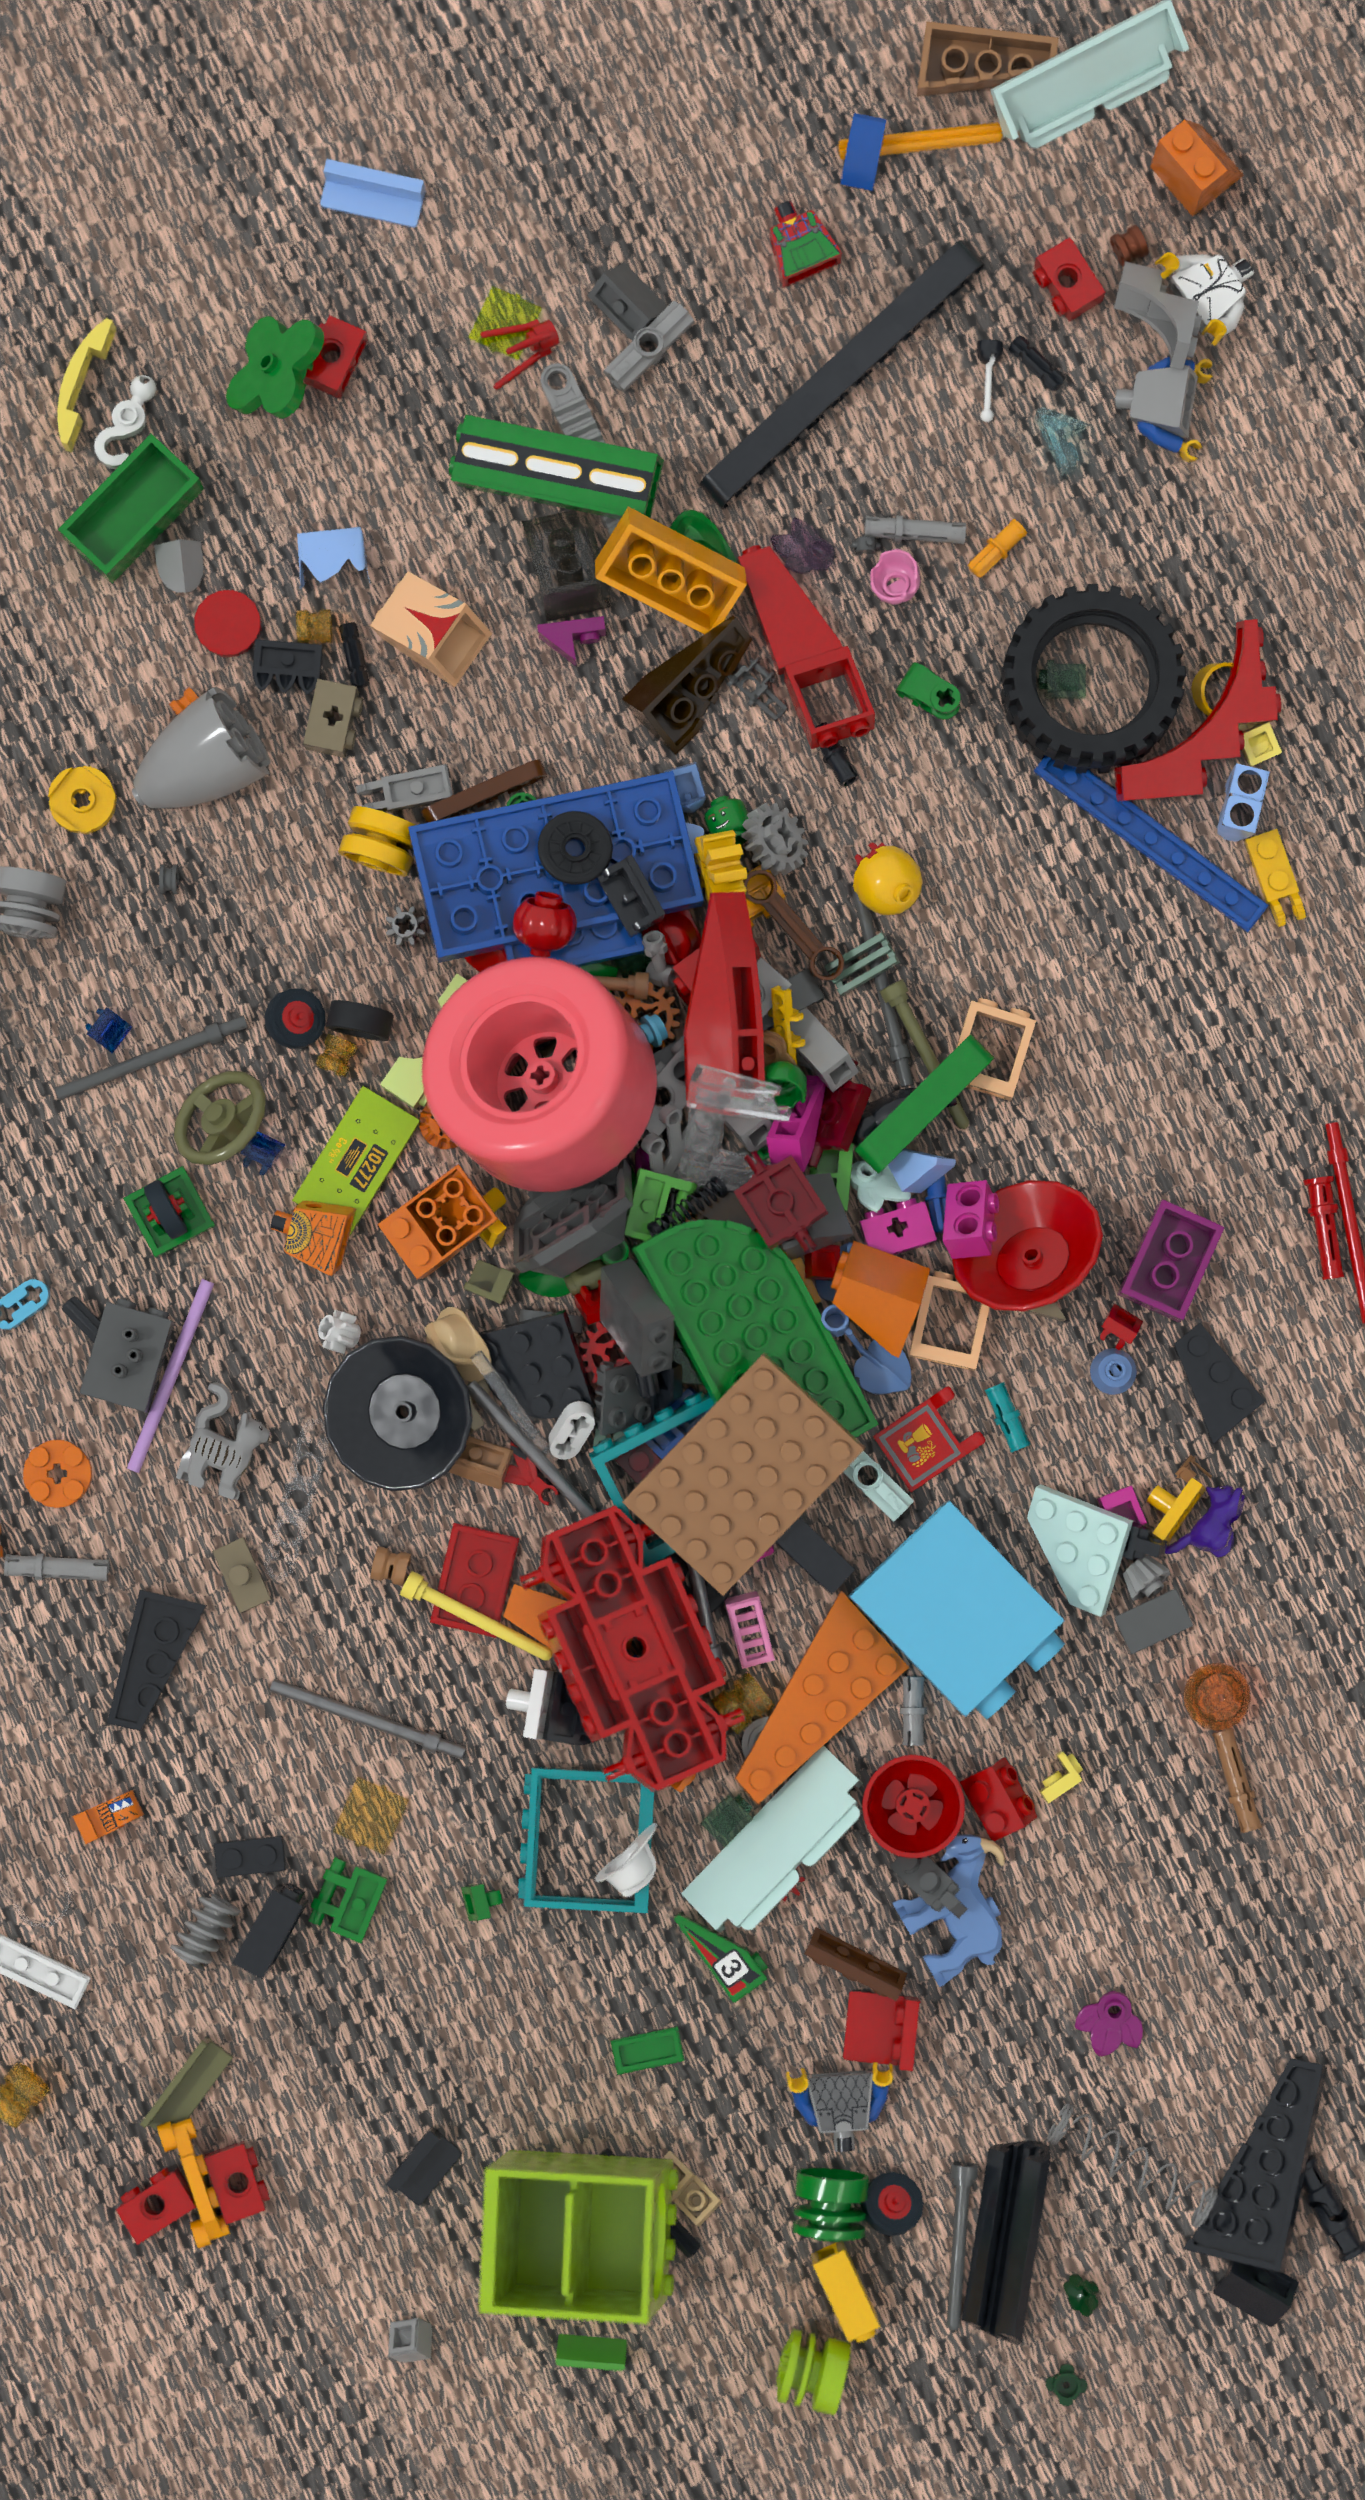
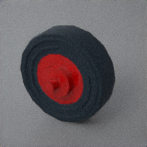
(295, 1018)
(893, 2204)

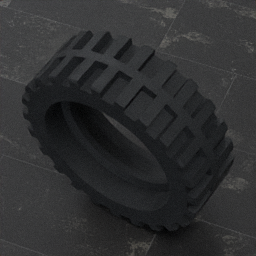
(1117, 613)

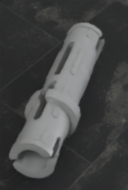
(909, 529)
(50, 1567)

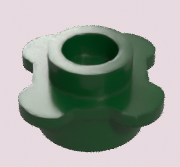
(1076, 2386)

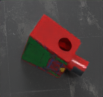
(801, 245)

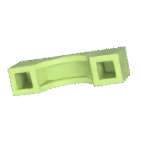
(405, 1076)

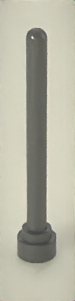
(963, 2179)

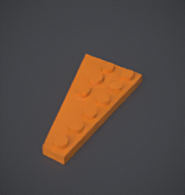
(831, 1685)

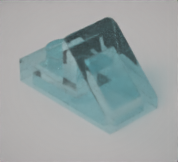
(1056, 430)

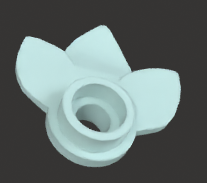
(875, 1187)

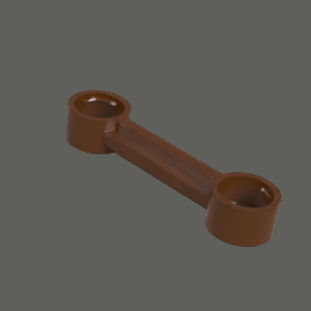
(794, 926)

